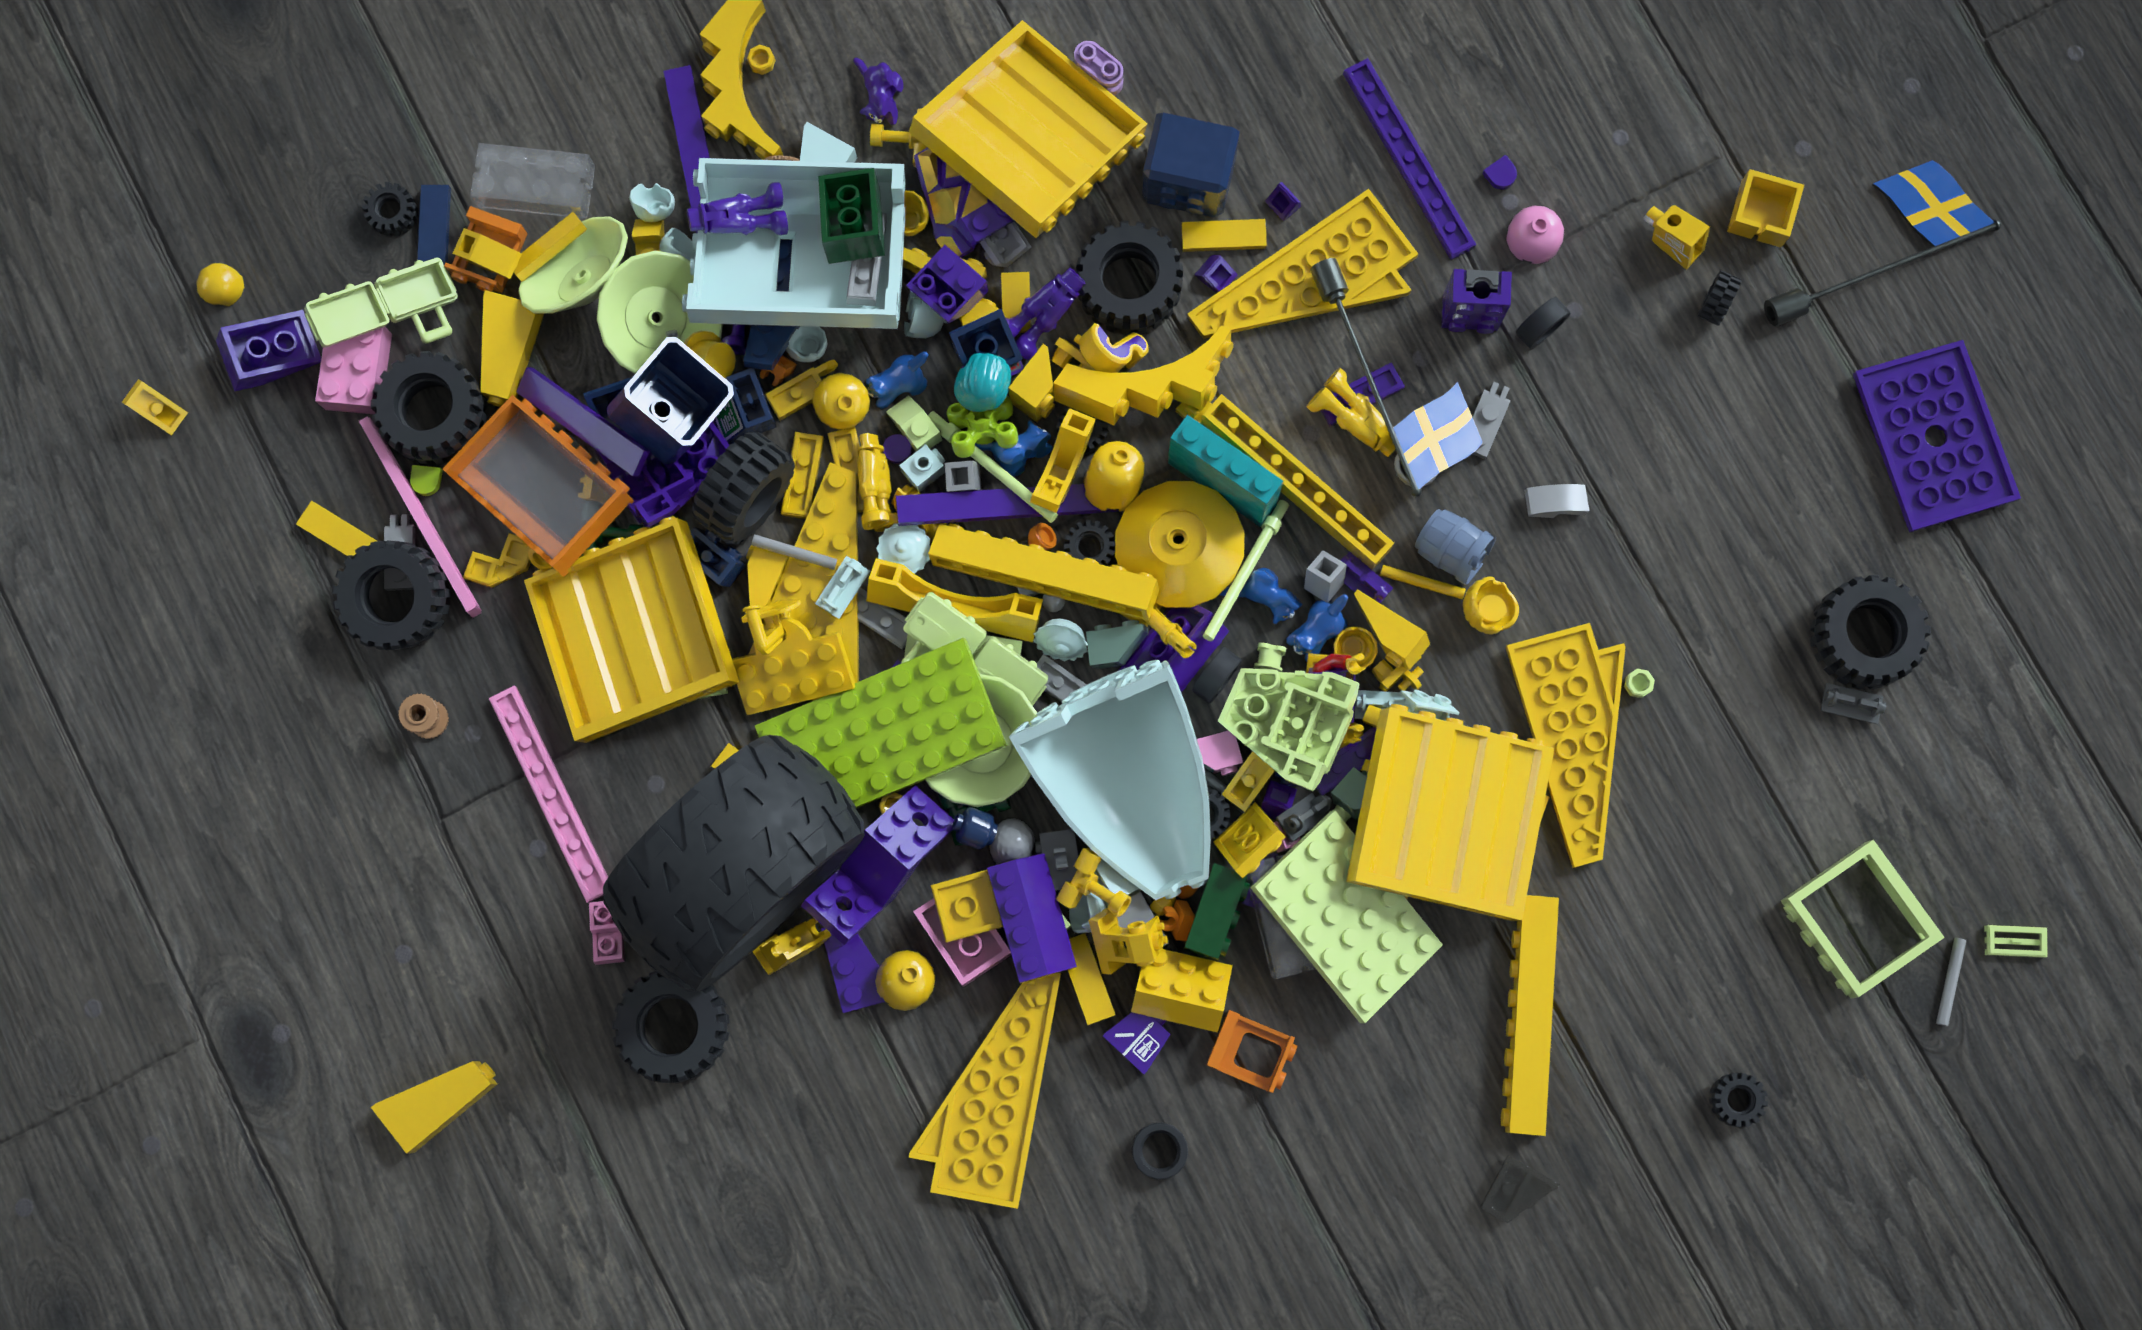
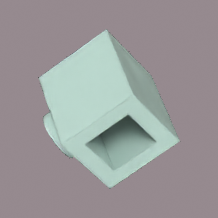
(923, 467)

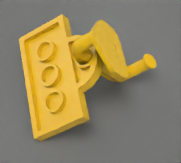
(788, 661)

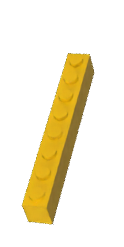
(1299, 483)
(1044, 571)
(1531, 1018)

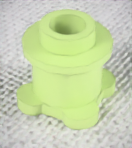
(1270, 656)

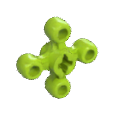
(981, 428)

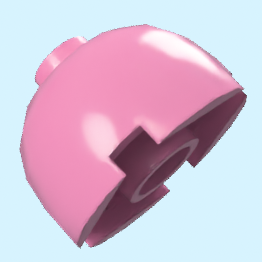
(1535, 234)

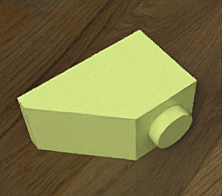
(914, 424)

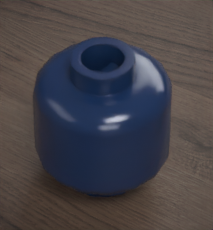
(974, 828)

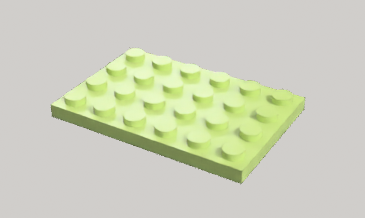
(1352, 934)

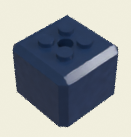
(1189, 165)
(684, 387)

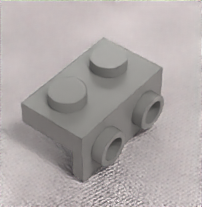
(1005, 246)

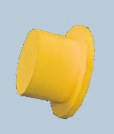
(712, 351)

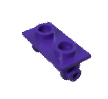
(1364, 579)

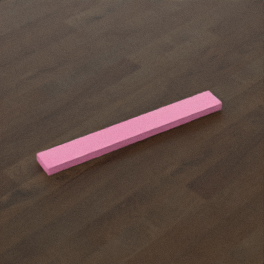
(421, 517)
(550, 792)

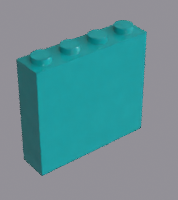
(1224, 468)

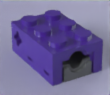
(1476, 300)

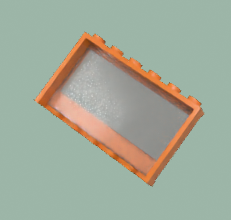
(539, 483)

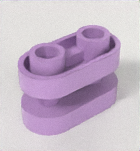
(1100, 65)

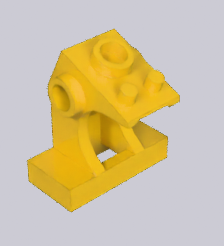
(1141, 939)

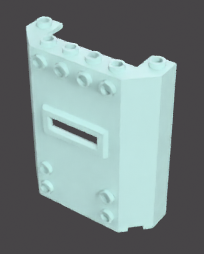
(740, 272)

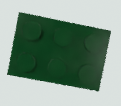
(851, 215)
(1217, 913)

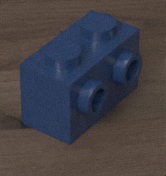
(717, 561)

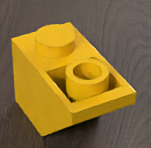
(487, 253)

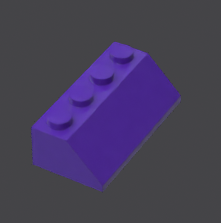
(1193, 624)
(1031, 917)

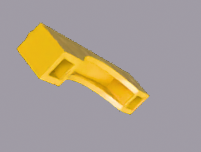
(1006, 615)

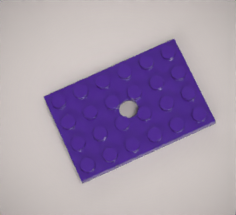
(1942, 392)

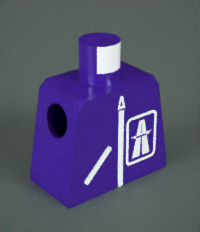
(1138, 1039)

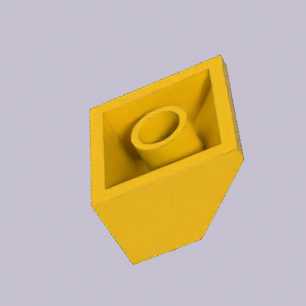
(1033, 387)

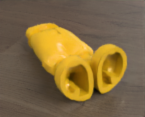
(1360, 420)
(874, 484)

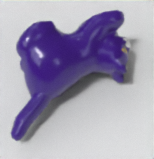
(881, 87)

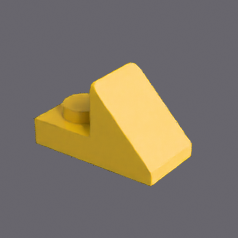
(647, 235)
(154, 407)
(1248, 781)

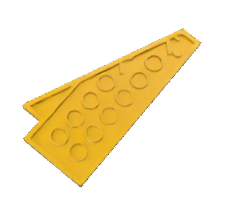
(1282, 286)
(833, 532)
(1574, 707)
(989, 1114)

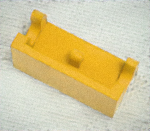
(794, 944)

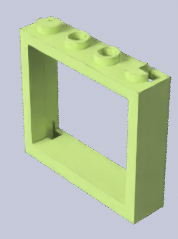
(1899, 894)

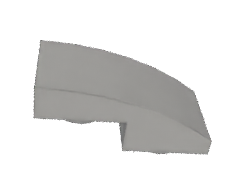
(1556, 499)

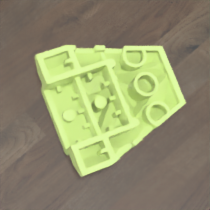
(1291, 719)

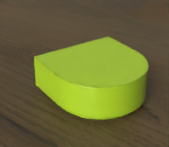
(426, 479)

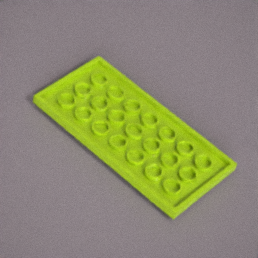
(897, 724)

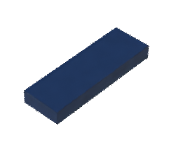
(434, 222)

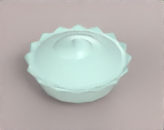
(905, 546)
(1061, 640)

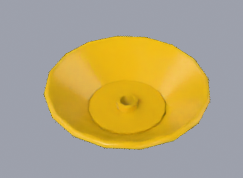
(1202, 562)

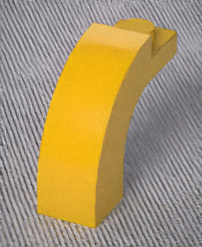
(1064, 461)

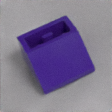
(948, 285)

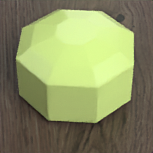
(1639, 683)

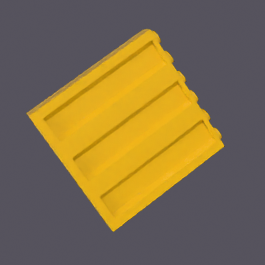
(1029, 129)
(631, 630)
(1450, 813)

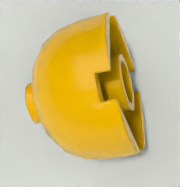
(841, 401)
(905, 980)

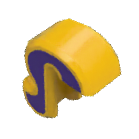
(1111, 358)

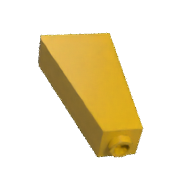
(506, 345)
(429, 1107)

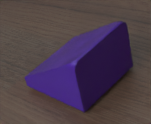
(1216, 273)
(1277, 799)

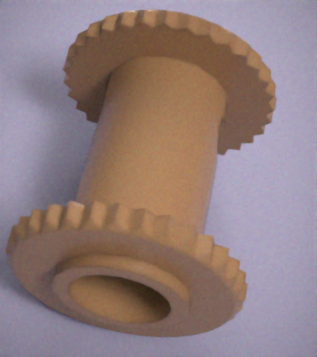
(415, 707)

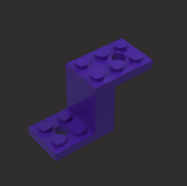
(879, 865)

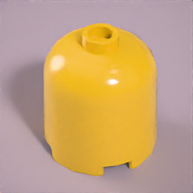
(1114, 476)

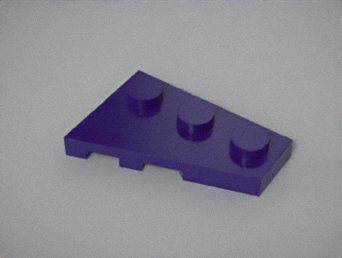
(853, 973)

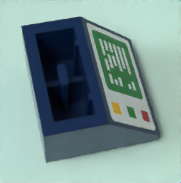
(746, 409)

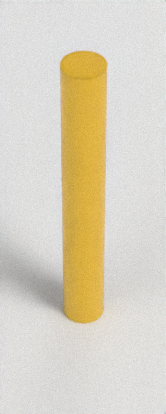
(1423, 582)

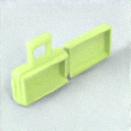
(398, 294)
(937, 623)

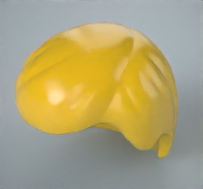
(1490, 606)

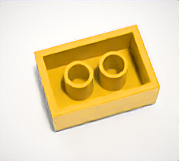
(1183, 990)

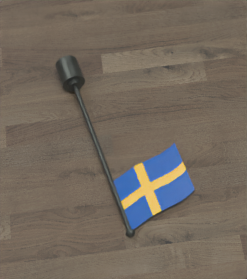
(1930, 205)
(1429, 436)

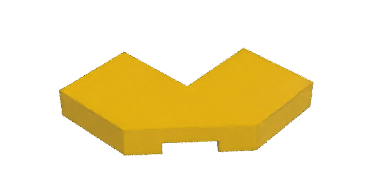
(492, 571)

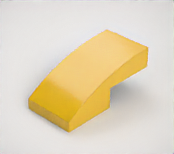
(1014, 291)

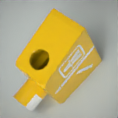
(1678, 234)

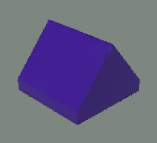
(1283, 202)

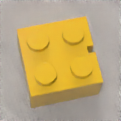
(1765, 208)

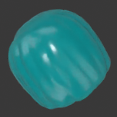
(983, 382)

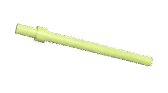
(949, 429)
(1270, 527)

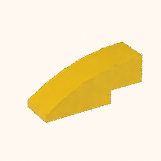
(1089, 982)

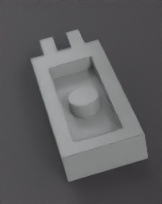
(1489, 417)
(394, 578)

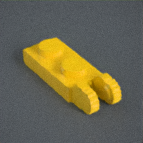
(798, 391)

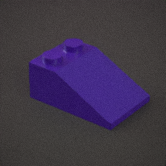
(267, 349)

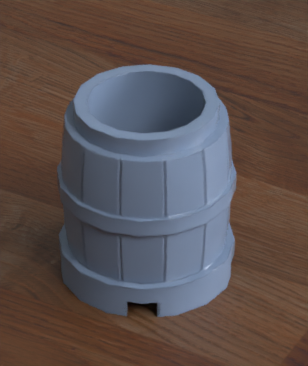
(1454, 545)

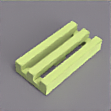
(1991, 941)

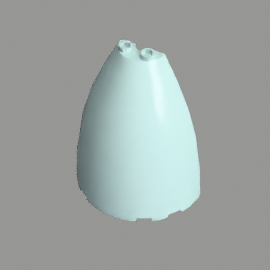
(1127, 776)

